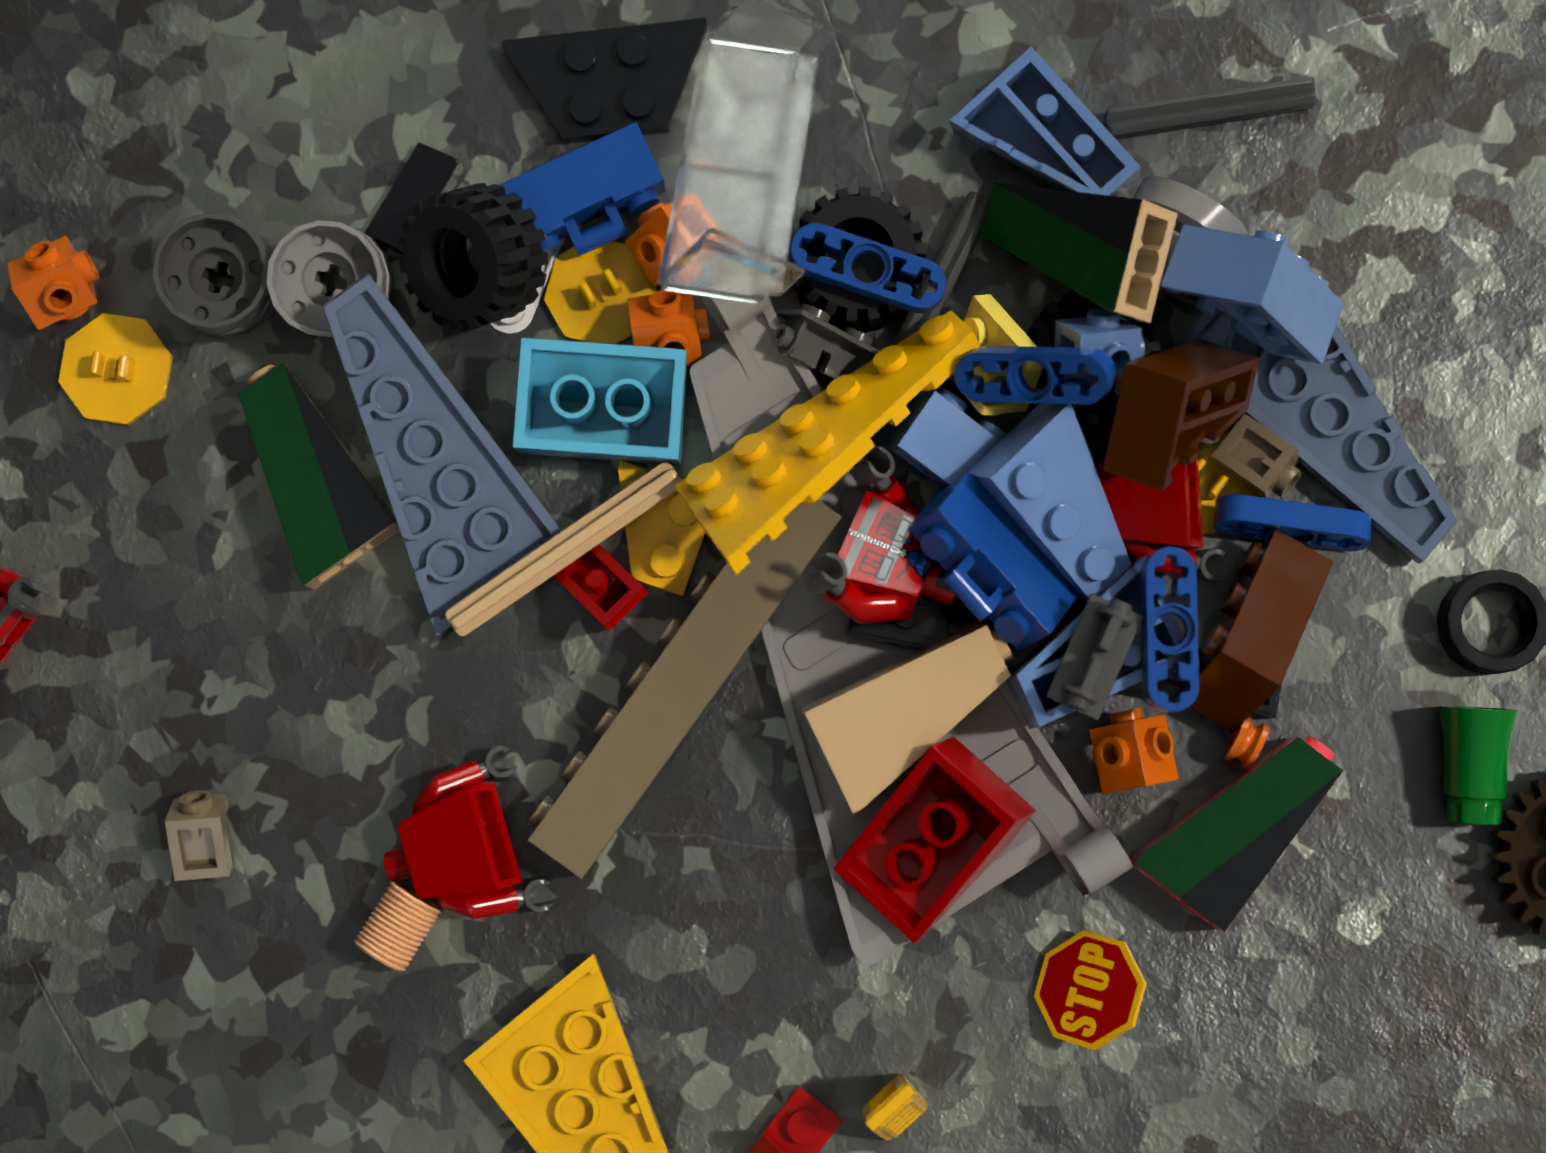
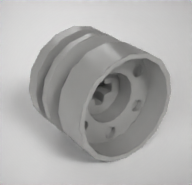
(303, 259)

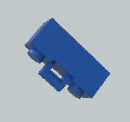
(587, 183)
(992, 563)

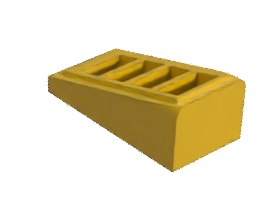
(894, 1108)

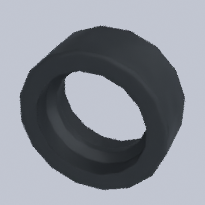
(1457, 645)

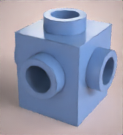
(1101, 331)

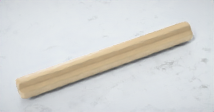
(563, 549)

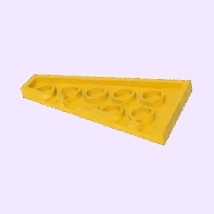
(818, 441)
(570, 1072)

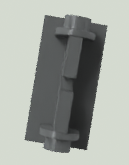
(810, 334)
(1094, 655)

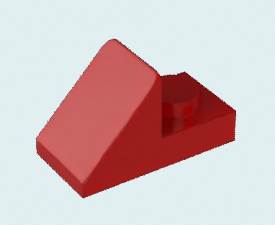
(602, 586)
(798, 1126)

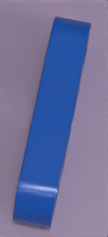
(859, 246)
(1055, 361)
(1308, 523)
(1188, 614)

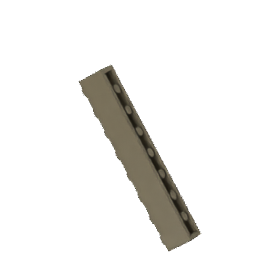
(673, 692)

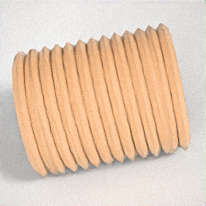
(397, 926)

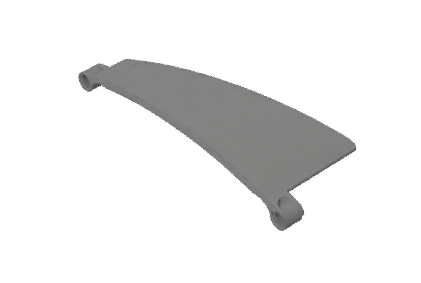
(810, 656)

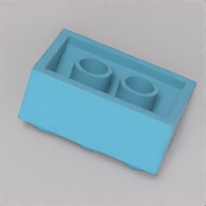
(600, 401)

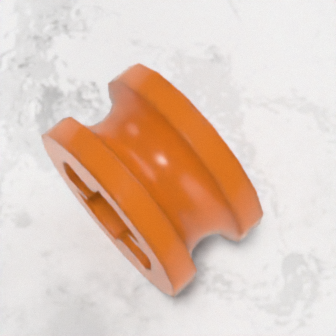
(1246, 743)

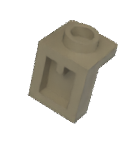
(1259, 459)
(198, 836)

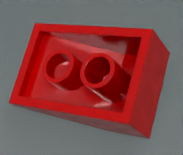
(933, 838)

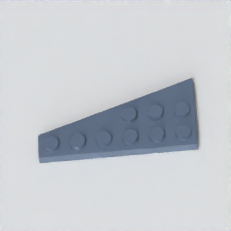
(1342, 435)
(446, 477)

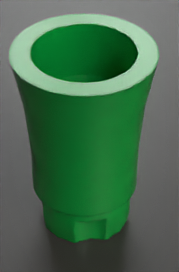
(1476, 762)

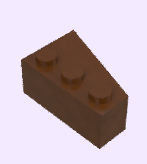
(1172, 405)
(1258, 628)

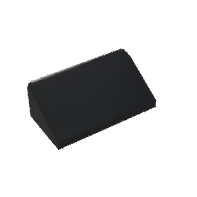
(423, 176)

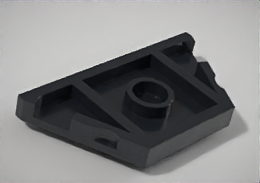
(609, 76)

